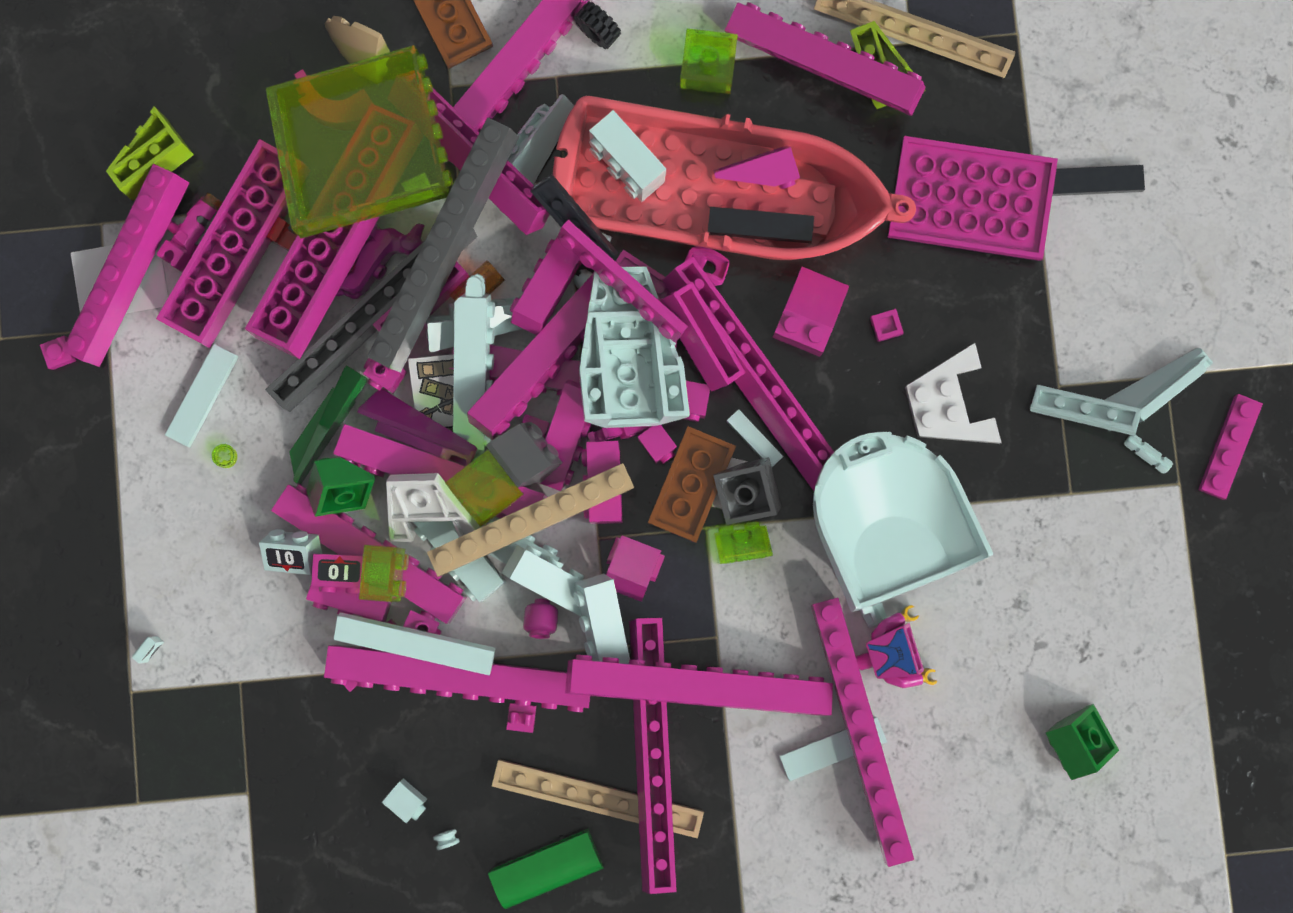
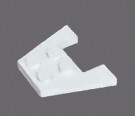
(939, 404)
(423, 500)

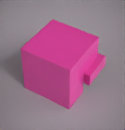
(633, 566)

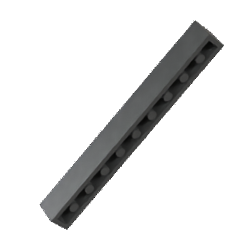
(443, 245)
(342, 338)

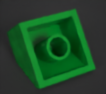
(338, 486)
(1082, 742)

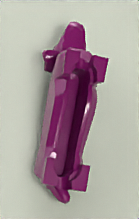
(375, 255)

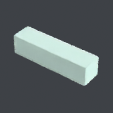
(753, 437)

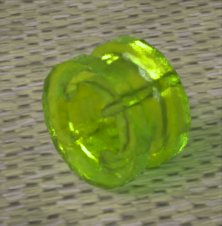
(224, 464)

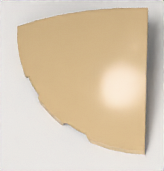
(355, 41)

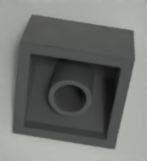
(525, 454)
(748, 491)

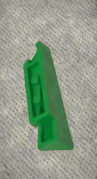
(325, 422)

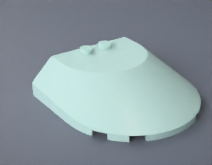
(893, 518)

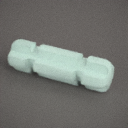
(1148, 453)

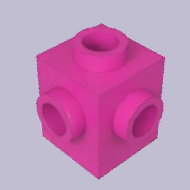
(389, 379)
(424, 620)

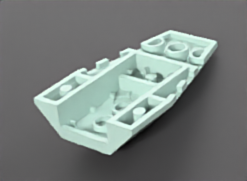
(627, 365)

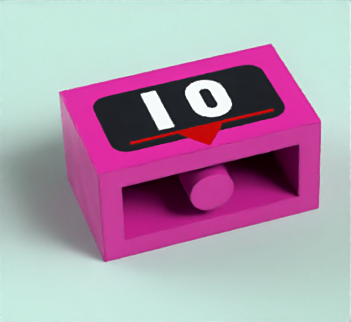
(337, 571)

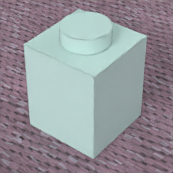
(405, 801)

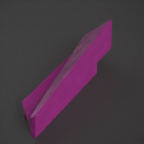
(414, 428)

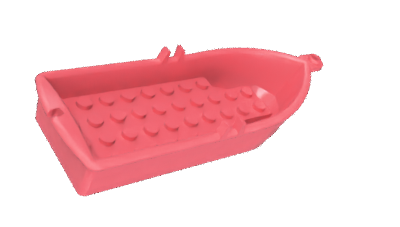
(832, 183)

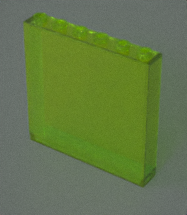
(358, 142)

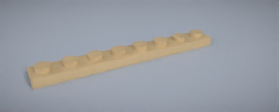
(922, 33)
(530, 520)
(586, 795)

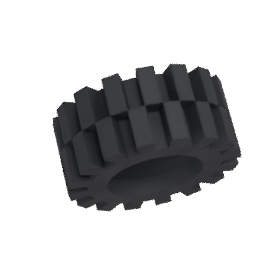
(597, 25)

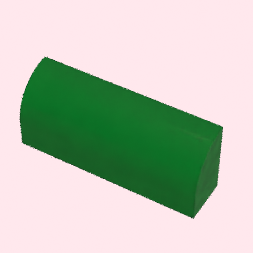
(545, 869)

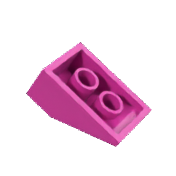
(768, 169)
(811, 312)

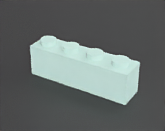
(478, 576)
(543, 577)
(601, 619)

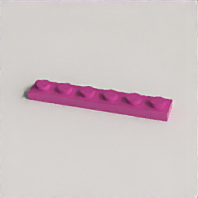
(614, 275)

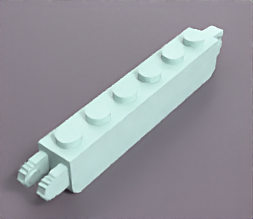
(472, 357)

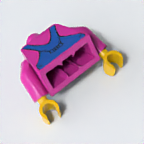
(895, 653)

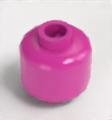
(540, 619)

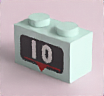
(289, 551)

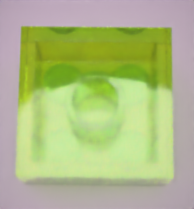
(708, 61)
(383, 573)

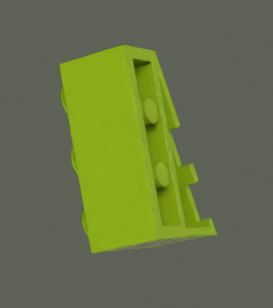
(873, 41)
(154, 144)

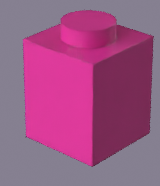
(658, 444)

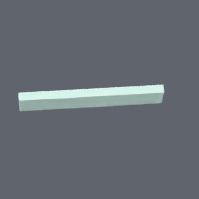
(414, 643)

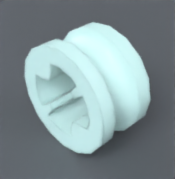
(446, 839)

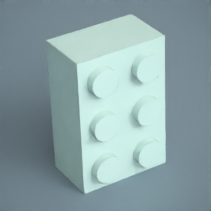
(626, 156)

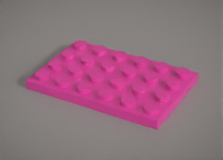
(975, 197)

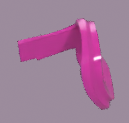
(721, 263)

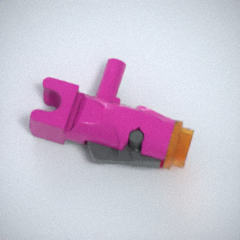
(189, 233)

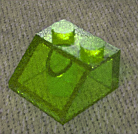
(484, 488)
(742, 544)

